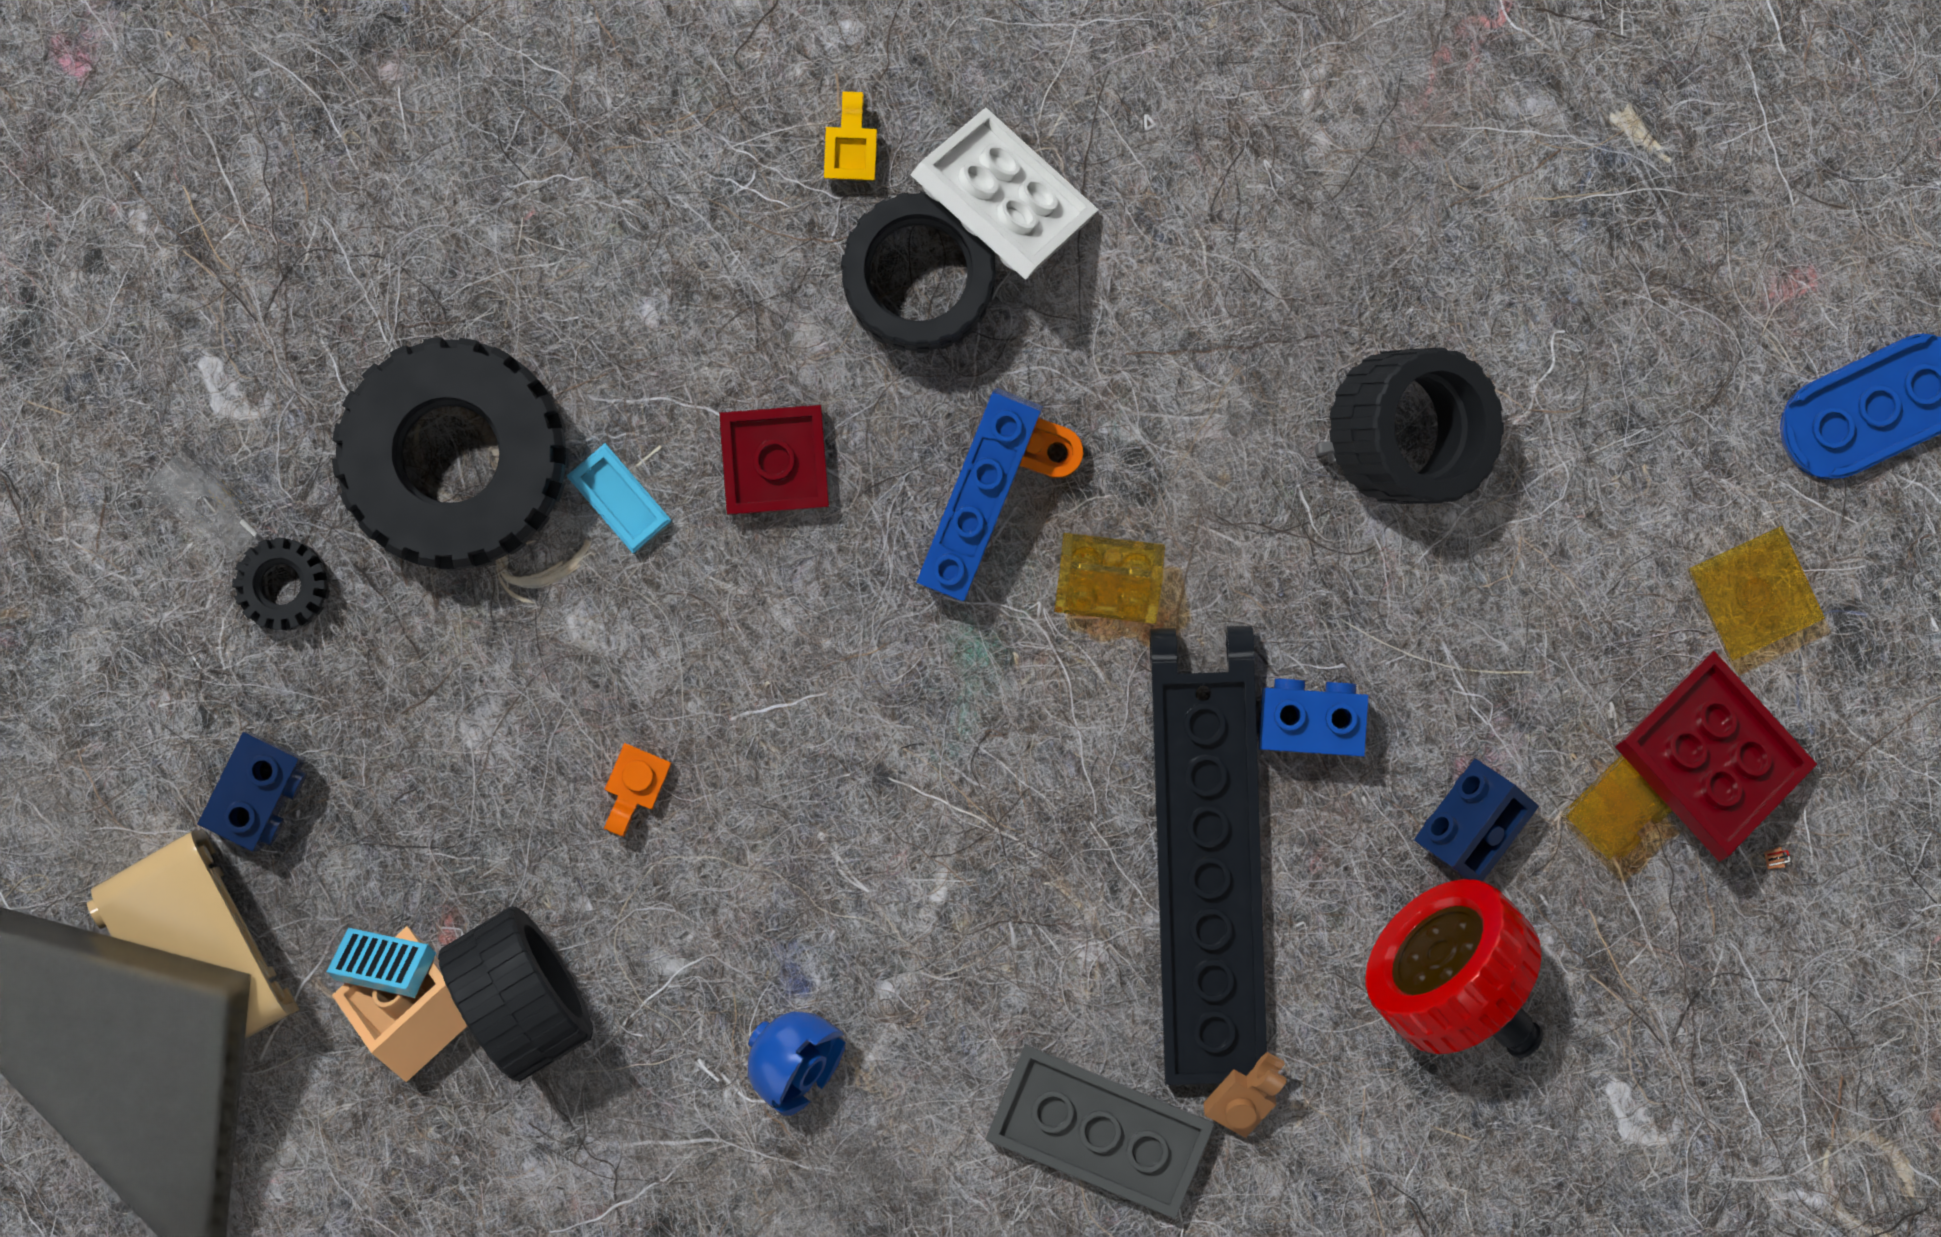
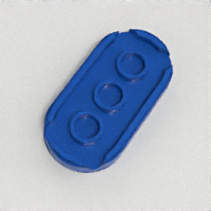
(1866, 410)

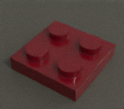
(774, 460)

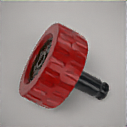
(1457, 971)

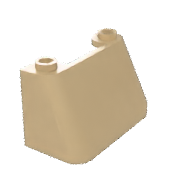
(185, 909)

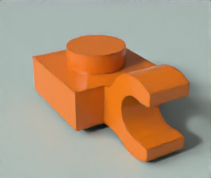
(636, 781)

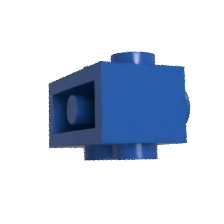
(1313, 723)

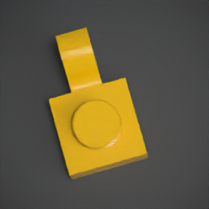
(850, 148)

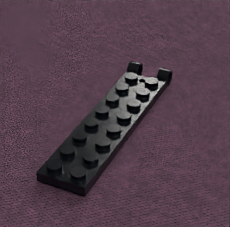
(1208, 863)

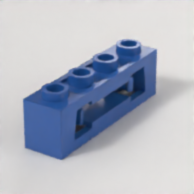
(979, 494)

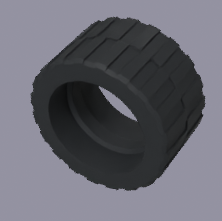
(884, 325)
(1466, 417)
(515, 994)

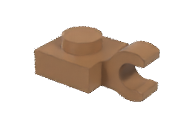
(1246, 1100)

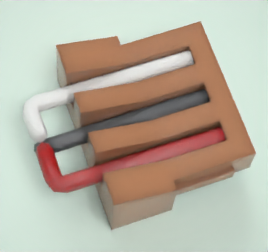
(1775, 858)

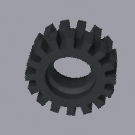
(250, 578)

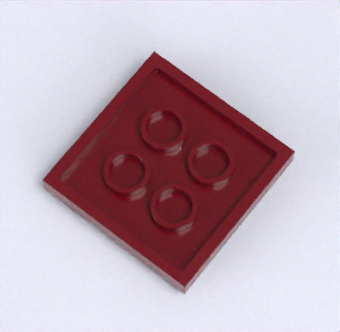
(1716, 756)

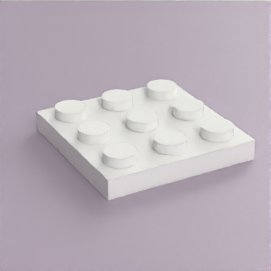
(1004, 193)

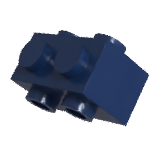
(246, 787)
(1476, 822)

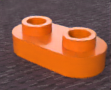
(1042, 438)

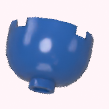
(791, 1057)

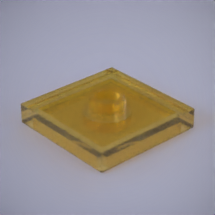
(1755, 593)

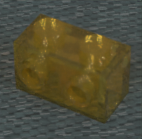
(1108, 582)

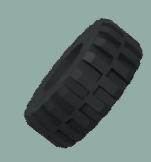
(374, 436)

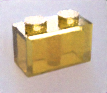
(1615, 810)

